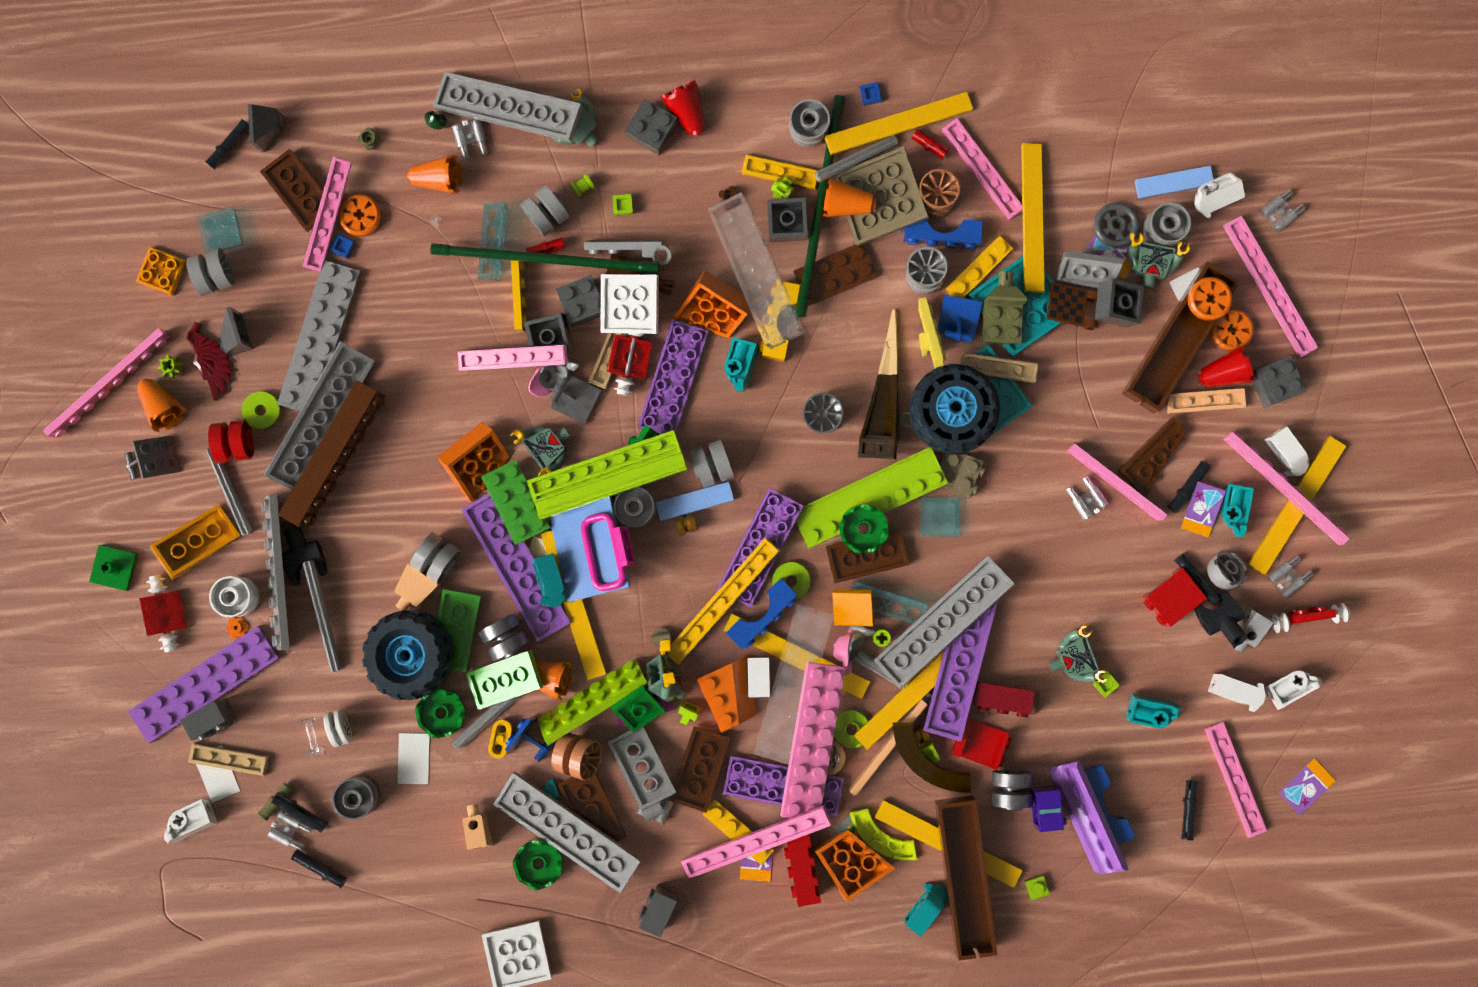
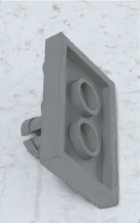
(1087, 268)

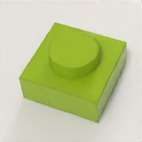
(622, 205)
(1107, 687)
(930, 751)
(1036, 887)

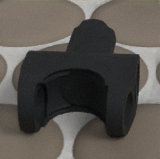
(299, 553)
(1223, 619)

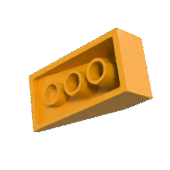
(194, 542)

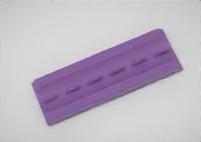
(673, 377)
(771, 521)
(767, 781)
(1088, 818)

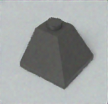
(264, 126)
(234, 333)

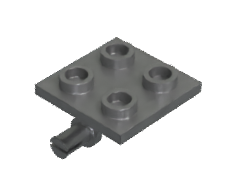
(574, 398)
(153, 457)

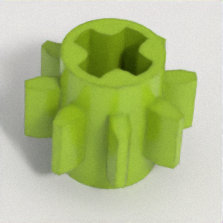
(782, 188)
(164, 366)

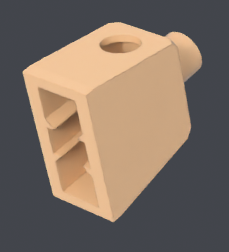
(414, 588)
(478, 837)

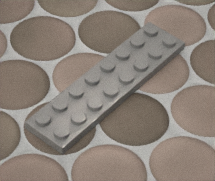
(508, 106)
(319, 332)
(317, 414)
(275, 565)
(944, 622)
(567, 832)

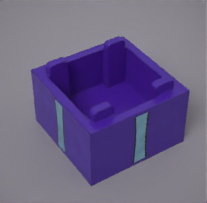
(1047, 808)

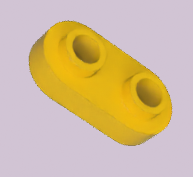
(498, 737)

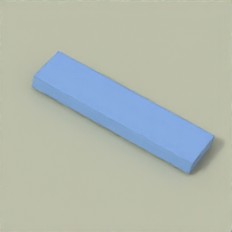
(1173, 182)
(694, 501)

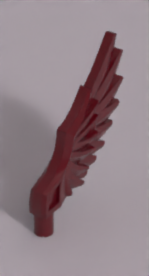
(210, 360)

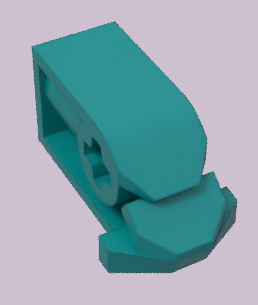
(743, 355)
(1237, 499)
(549, 581)
(1144, 709)
(926, 908)

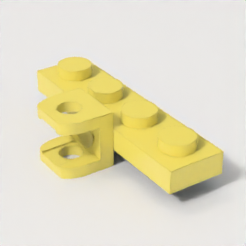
(931, 338)

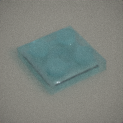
(220, 230)
(939, 517)

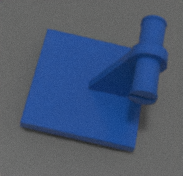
(959, 318)
(524, 727)

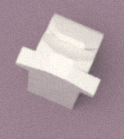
(1218, 194)
(1288, 451)
(1238, 691)
(1285, 691)
(196, 818)

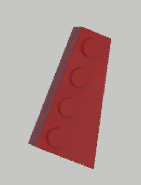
(802, 871)

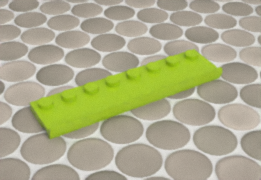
(607, 475)
(882, 489)

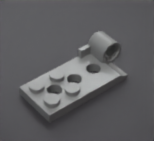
(648, 247)
(647, 799)

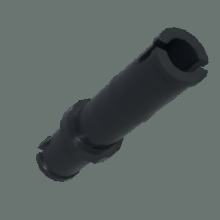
(227, 145)
(1189, 486)
(1203, 584)
(1190, 801)
(299, 812)
(327, 873)

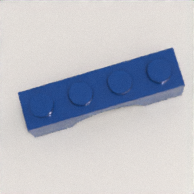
(967, 235)
(780, 596)
(1099, 782)

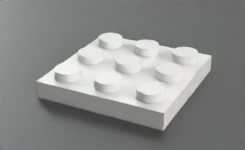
(629, 303)
(517, 955)

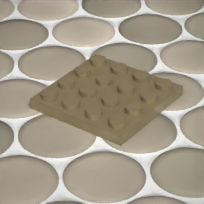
(896, 191)

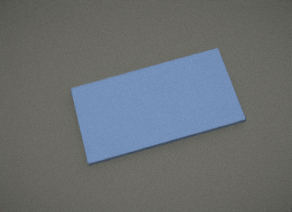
(571, 551)

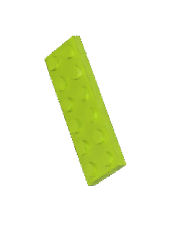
(591, 701)

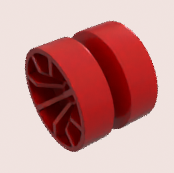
(231, 441)

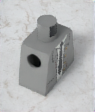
(1257, 626)

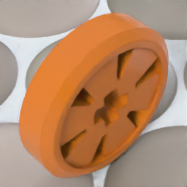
(368, 223)
(1198, 295)
(1242, 335)

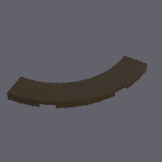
(925, 767)

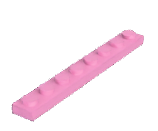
(1270, 286)
(102, 387)
(1293, 493)
(756, 842)

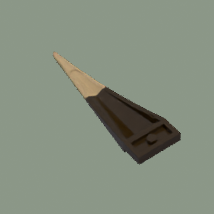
(881, 426)

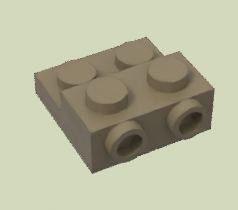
(961, 473)

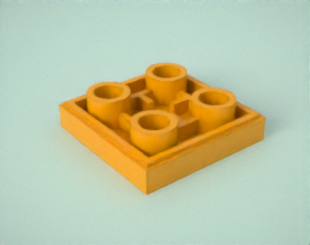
(161, 271)
(853, 607)

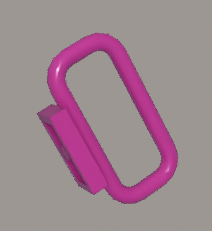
(621, 546)

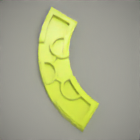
(880, 841)

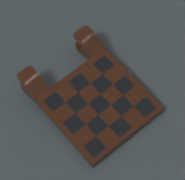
(1069, 305)

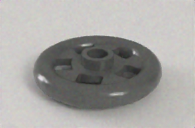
(1102, 233)

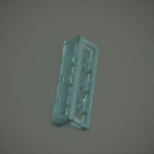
(499, 239)
(893, 598)

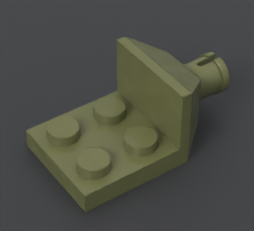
(1003, 312)

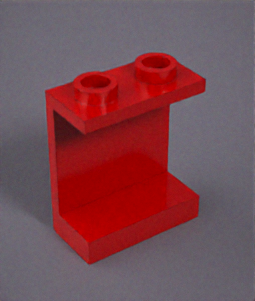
(1174, 598)
(982, 744)

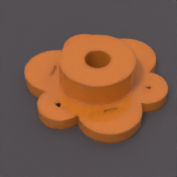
(240, 631)

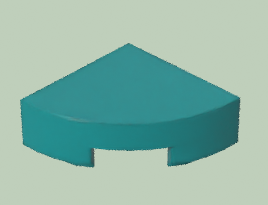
(552, 789)

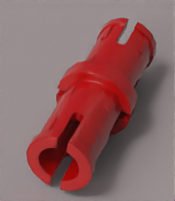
(930, 144)
(548, 247)

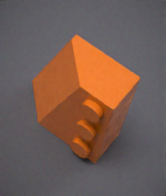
(713, 306)
(473, 457)
(728, 693)
(851, 864)

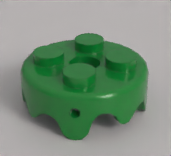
(867, 541)
(431, 723)
(528, 873)

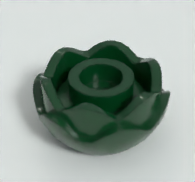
(435, 121)

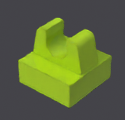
(689, 712)

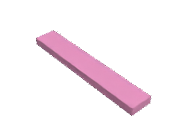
(982, 169)
(327, 213)
(512, 357)
(1116, 482)
(1235, 779)

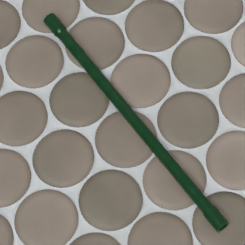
(643, 266)
(803, 299)

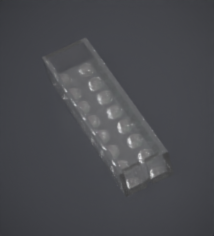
(756, 271)
(803, 644)

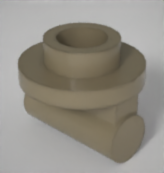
(659, 635)

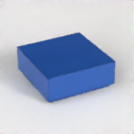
(870, 94)
(342, 246)

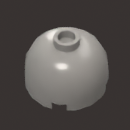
(1226, 570)

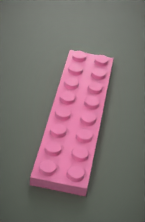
(812, 738)

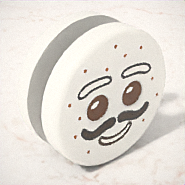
(337, 728)

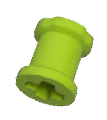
(582, 185)
(885, 642)

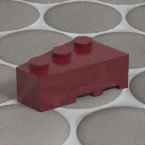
(1006, 699)

